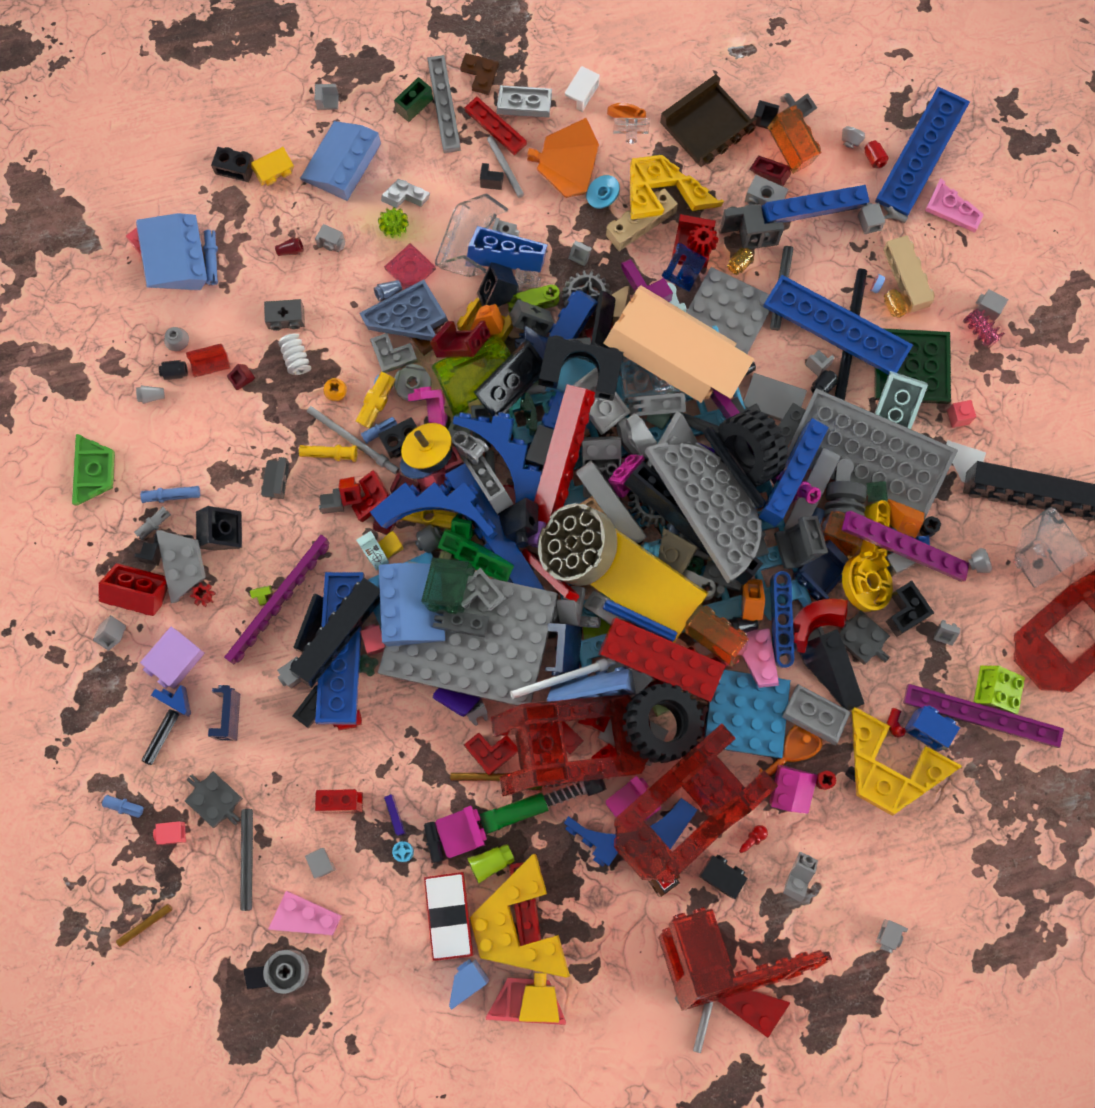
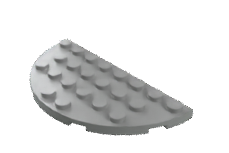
(711, 503)

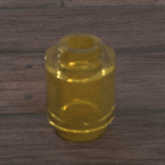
(740, 260)
(895, 303)

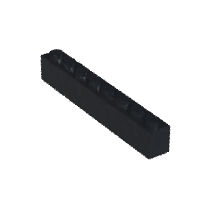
(653, 491)

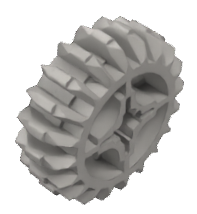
(588, 281)

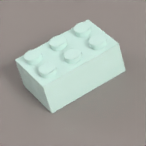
(901, 399)

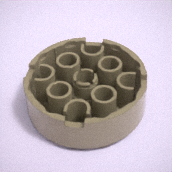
(577, 544)

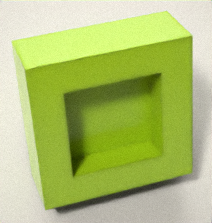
(262, 594)

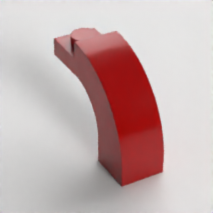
(818, 614)

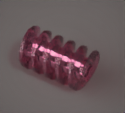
(982, 326)

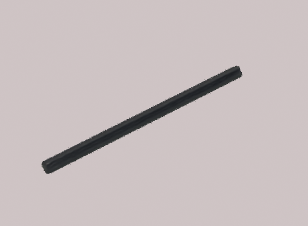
(846, 359)

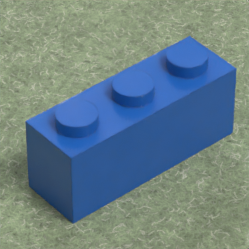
(574, 316)

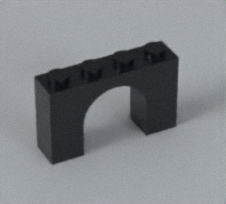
(606, 361)

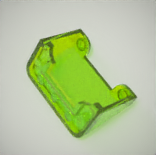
(463, 375)

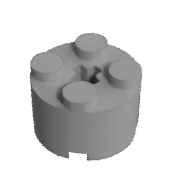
(279, 980)

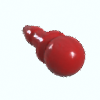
(758, 834)

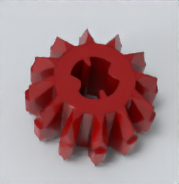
(696, 236)

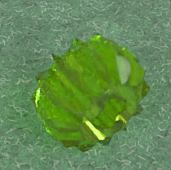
(387, 219)

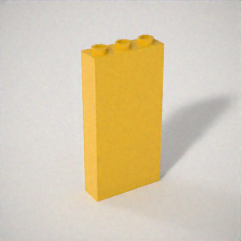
(649, 586)

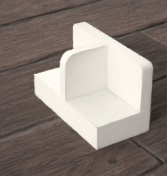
(583, 87)

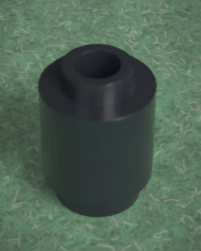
(173, 369)
(825, 382)

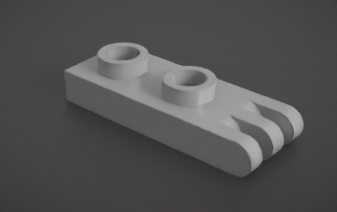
(660, 404)

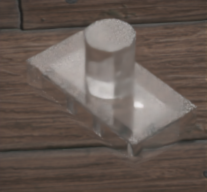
(631, 127)

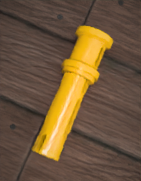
(337, 453)

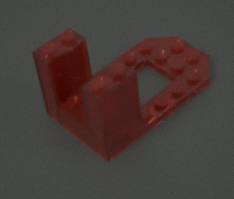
(1039, 657)
(543, 746)
(714, 791)
(703, 968)

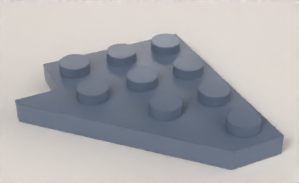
(407, 313)

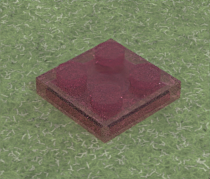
(409, 266)

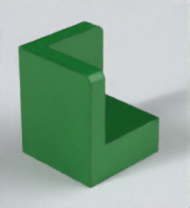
(462, 526)

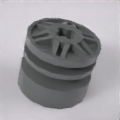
(845, 497)

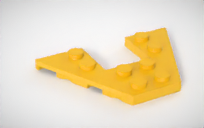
(660, 172)
(882, 785)
(496, 930)

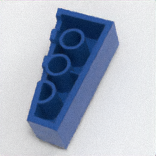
(506, 250)

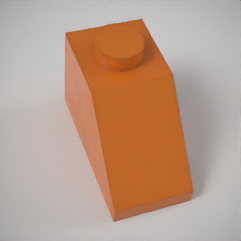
(492, 317)
(905, 519)
(753, 600)

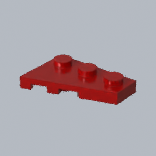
(757, 1009)

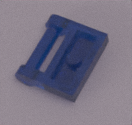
(688, 271)

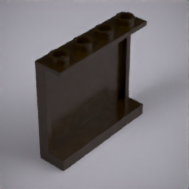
(707, 121)

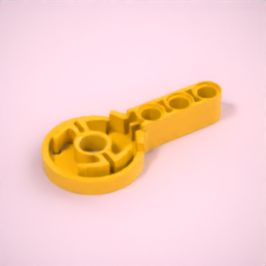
(870, 564)

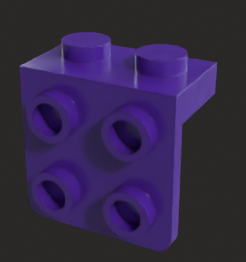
(457, 702)

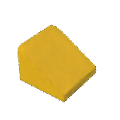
(390, 545)

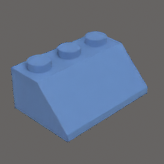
(467, 982)

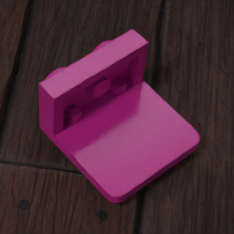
(435, 403)
(627, 795)
(461, 832)

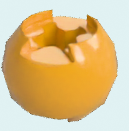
(337, 384)

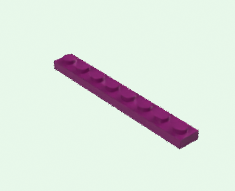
(905, 546)
(274, 604)
(984, 716)

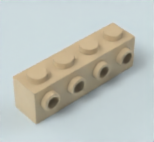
(626, 231)

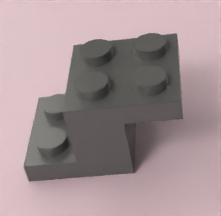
(751, 226)

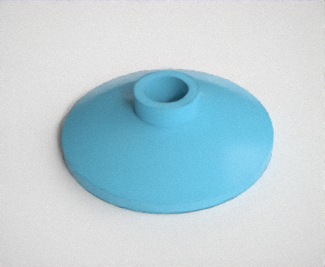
(603, 191)

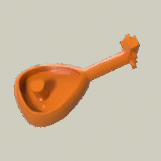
(798, 746)

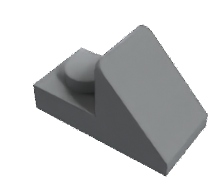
(570, 610)

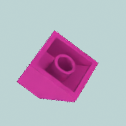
(793, 790)

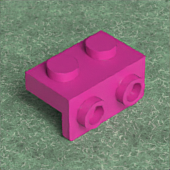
(622, 474)

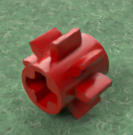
(198, 591)

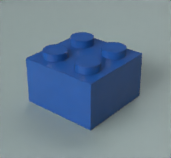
(932, 728)

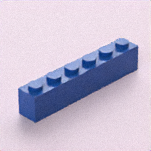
(815, 204)
(793, 473)

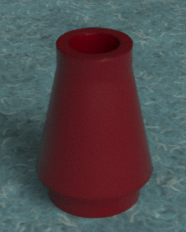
(290, 247)

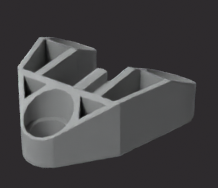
(635, 435)

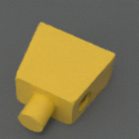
(539, 1001)

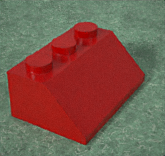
(133, 589)

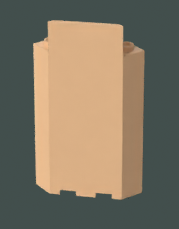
(678, 347)

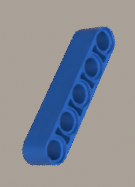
(786, 610)

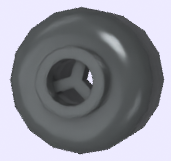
(428, 538)

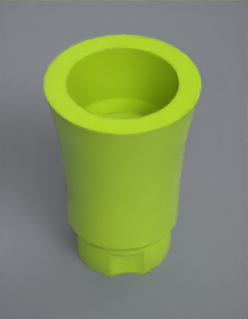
(490, 862)

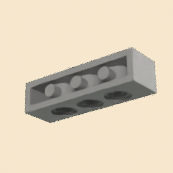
(489, 483)

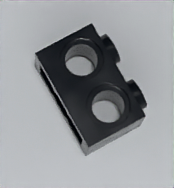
(232, 167)
(396, 433)

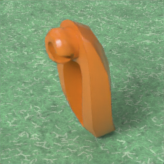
(625, 110)

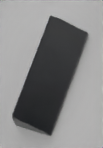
(603, 318)
(310, 624)

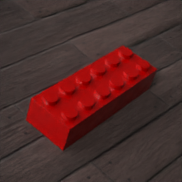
(661, 659)

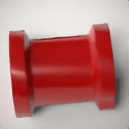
(831, 782)

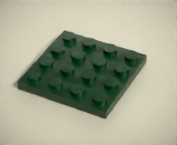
(926, 361)

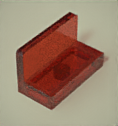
(208, 360)

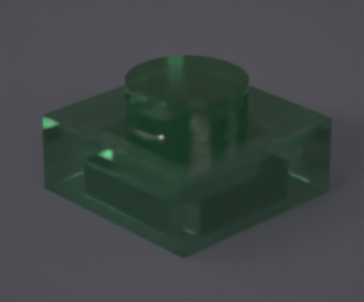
(876, 491)

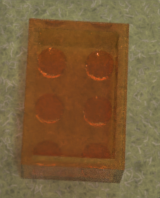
(794, 139)
(833, 531)
(716, 635)

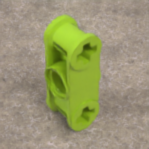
(538, 297)

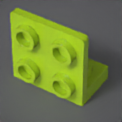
(999, 688)

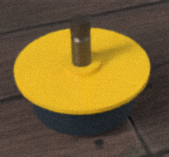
(427, 447)

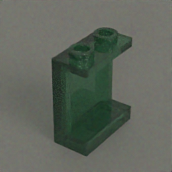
(446, 585)

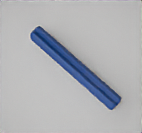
(640, 620)

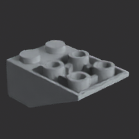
(604, 453)

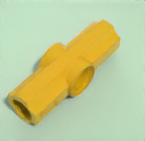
(375, 400)
(441, 518)

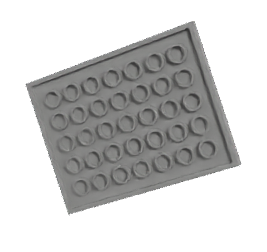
(479, 665)

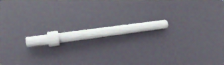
(600, 665)

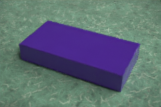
(394, 815)

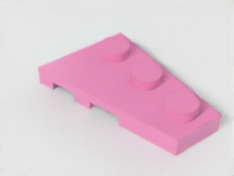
(951, 207)
(761, 658)
(304, 916)

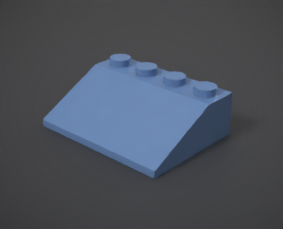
(342, 158)
(172, 252)
(402, 612)
(599, 685)

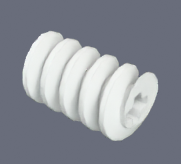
(294, 355)

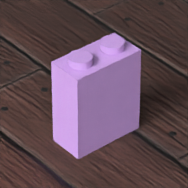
(171, 658)

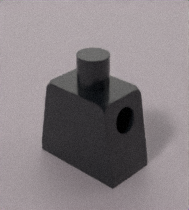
(520, 521)

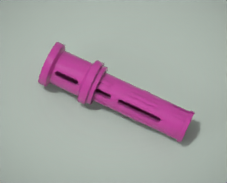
(806, 494)

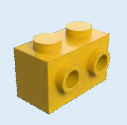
(272, 166)

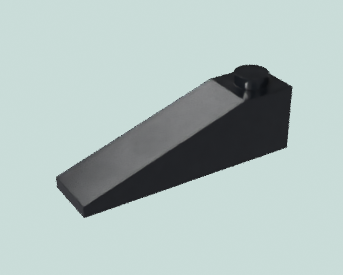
(832, 667)

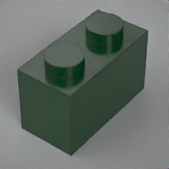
(413, 99)

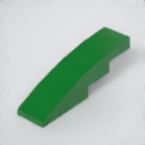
(477, 555)

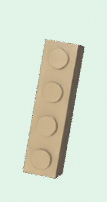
(908, 273)

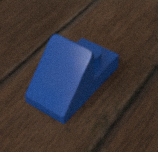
(178, 701)

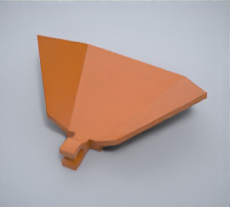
(568, 158)

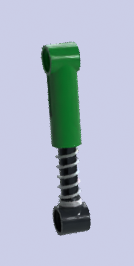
(536, 804)

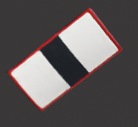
(448, 916)

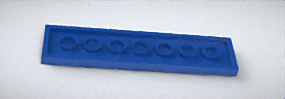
(922, 151)
(837, 325)
(339, 683)

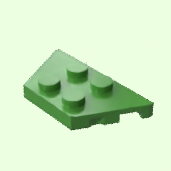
(91, 470)

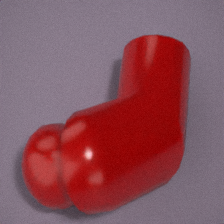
(895, 728)

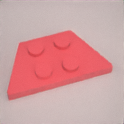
(509, 1002)

